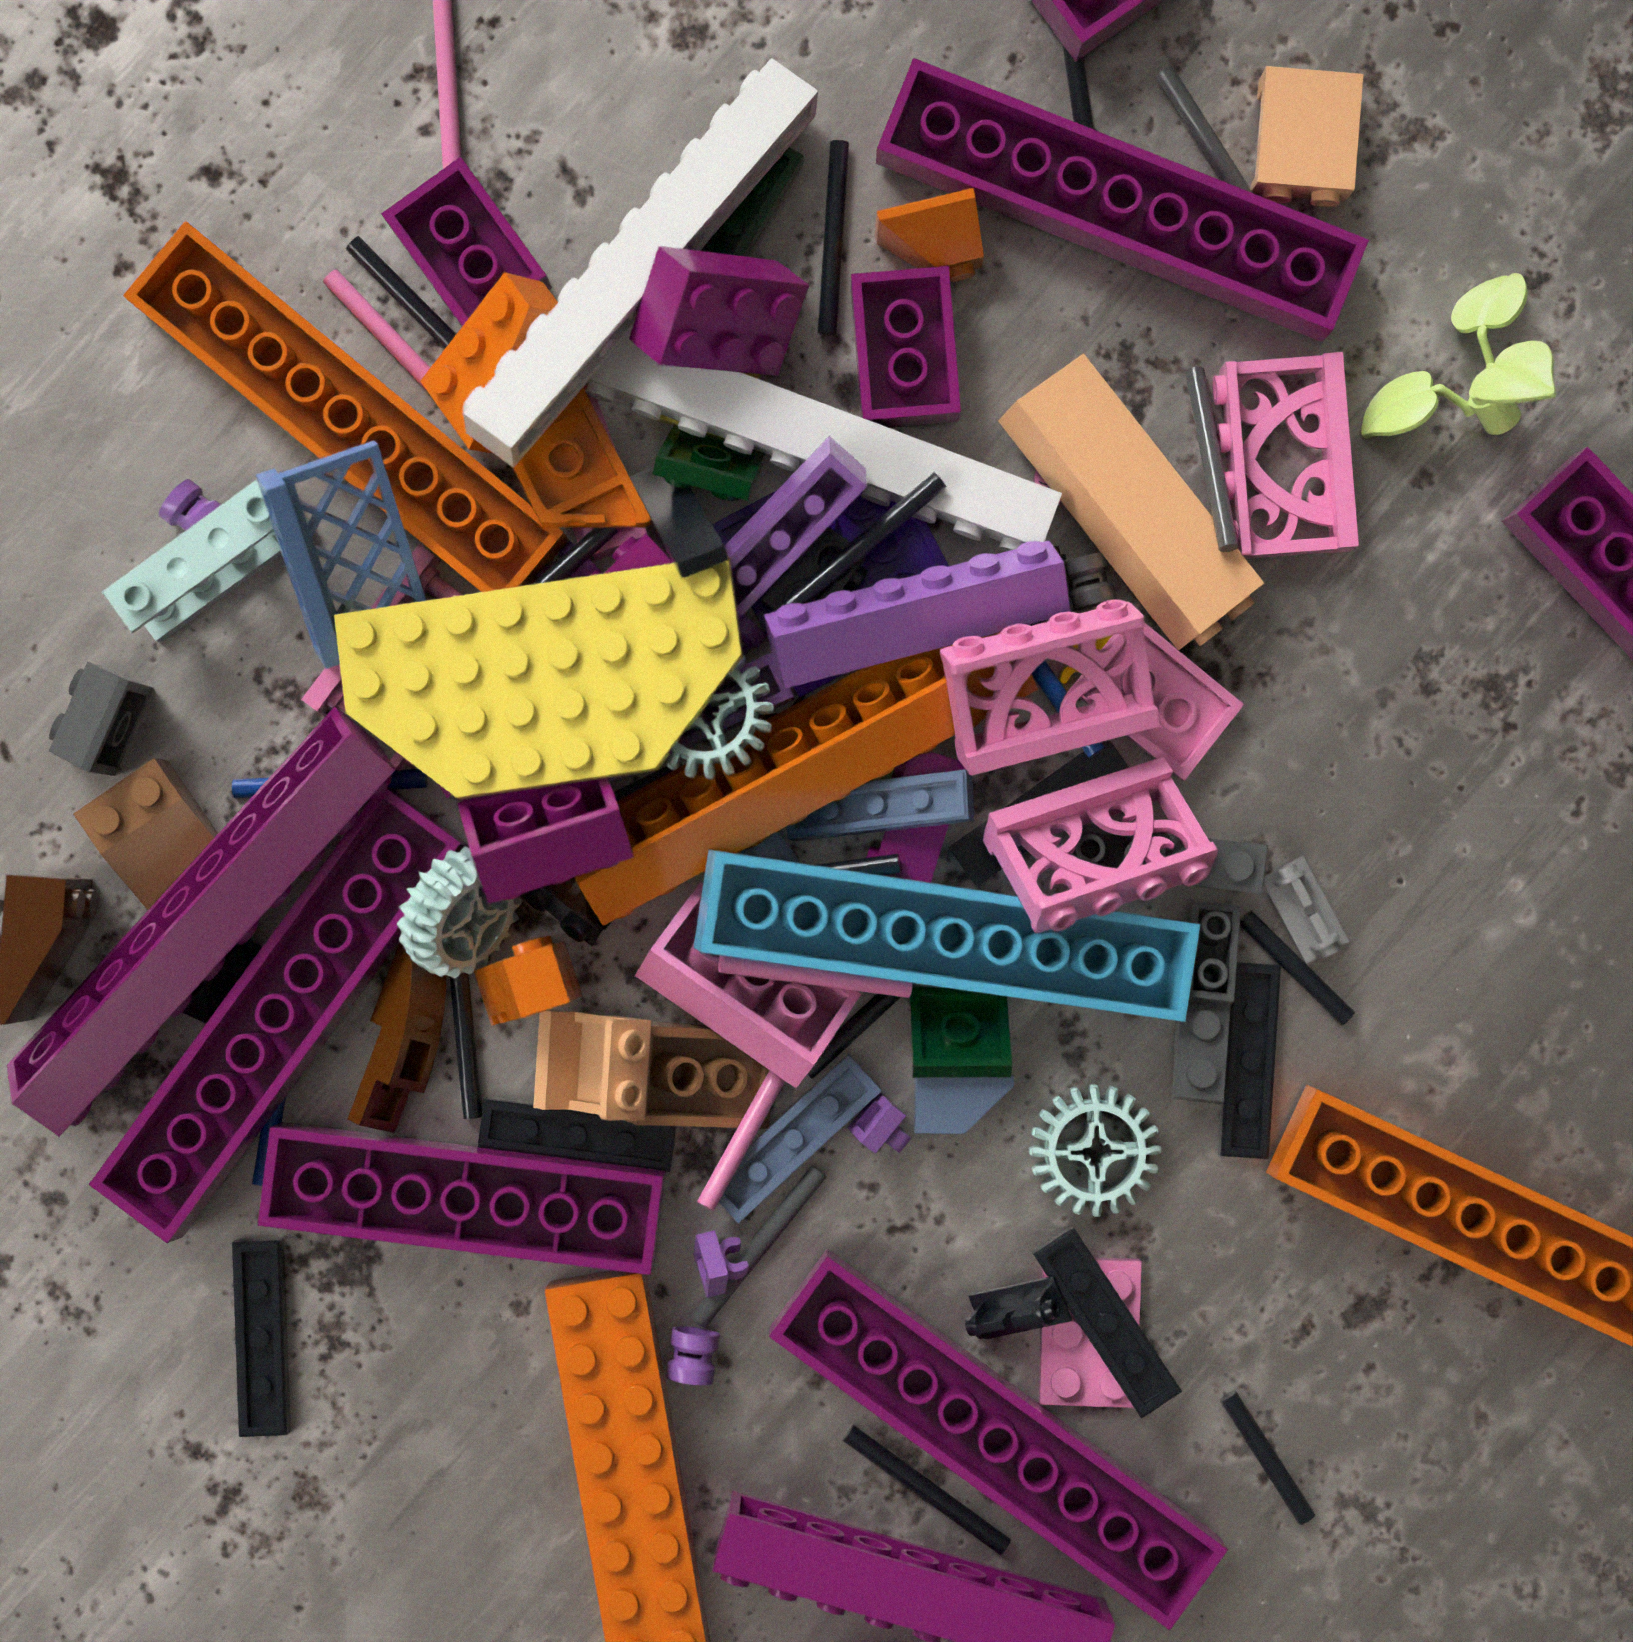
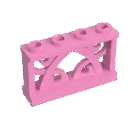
(1322, 399)
(1106, 718)
(1092, 886)

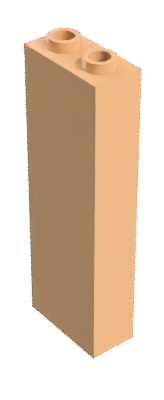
(1131, 503)

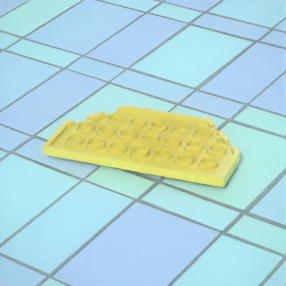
(542, 676)

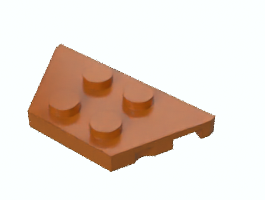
(578, 476)

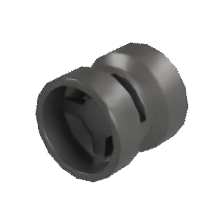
(1085, 571)

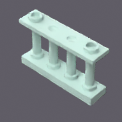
(197, 566)

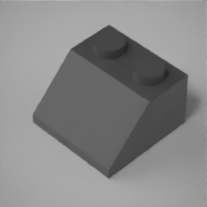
(98, 719)

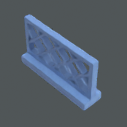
(301, 554)

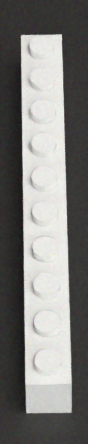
(603, 304)
(793, 426)

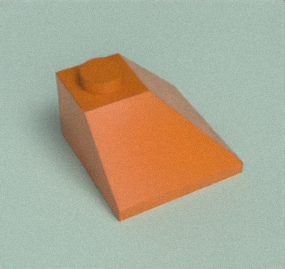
(935, 233)

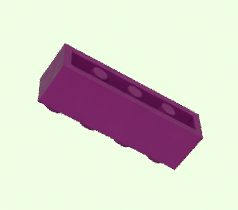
(918, 846)

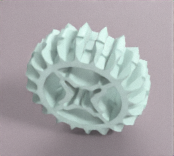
(728, 704)
(449, 919)
(1096, 1174)

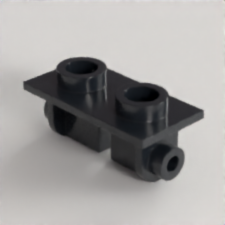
(574, 913)
(211, 993)
(1017, 1309)

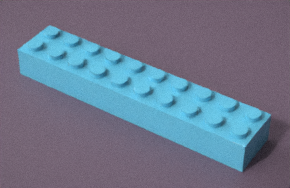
(941, 937)

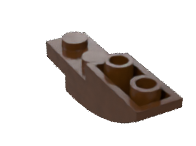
(405, 1050)

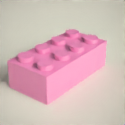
(768, 1019)

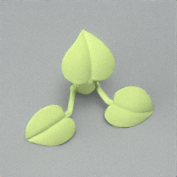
(1516, 376)

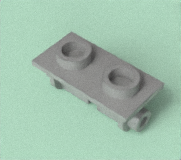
(1305, 910)

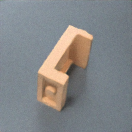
(1307, 135)
(592, 1064)

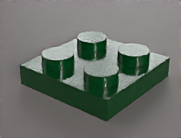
(707, 464)
(959, 1034)

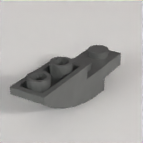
(1235, 868)
(1203, 1038)

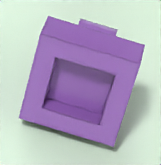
(880, 1124)
(712, 1262)

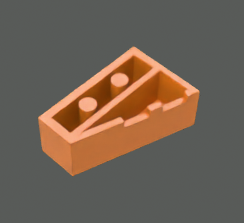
(488, 334)
(529, 982)

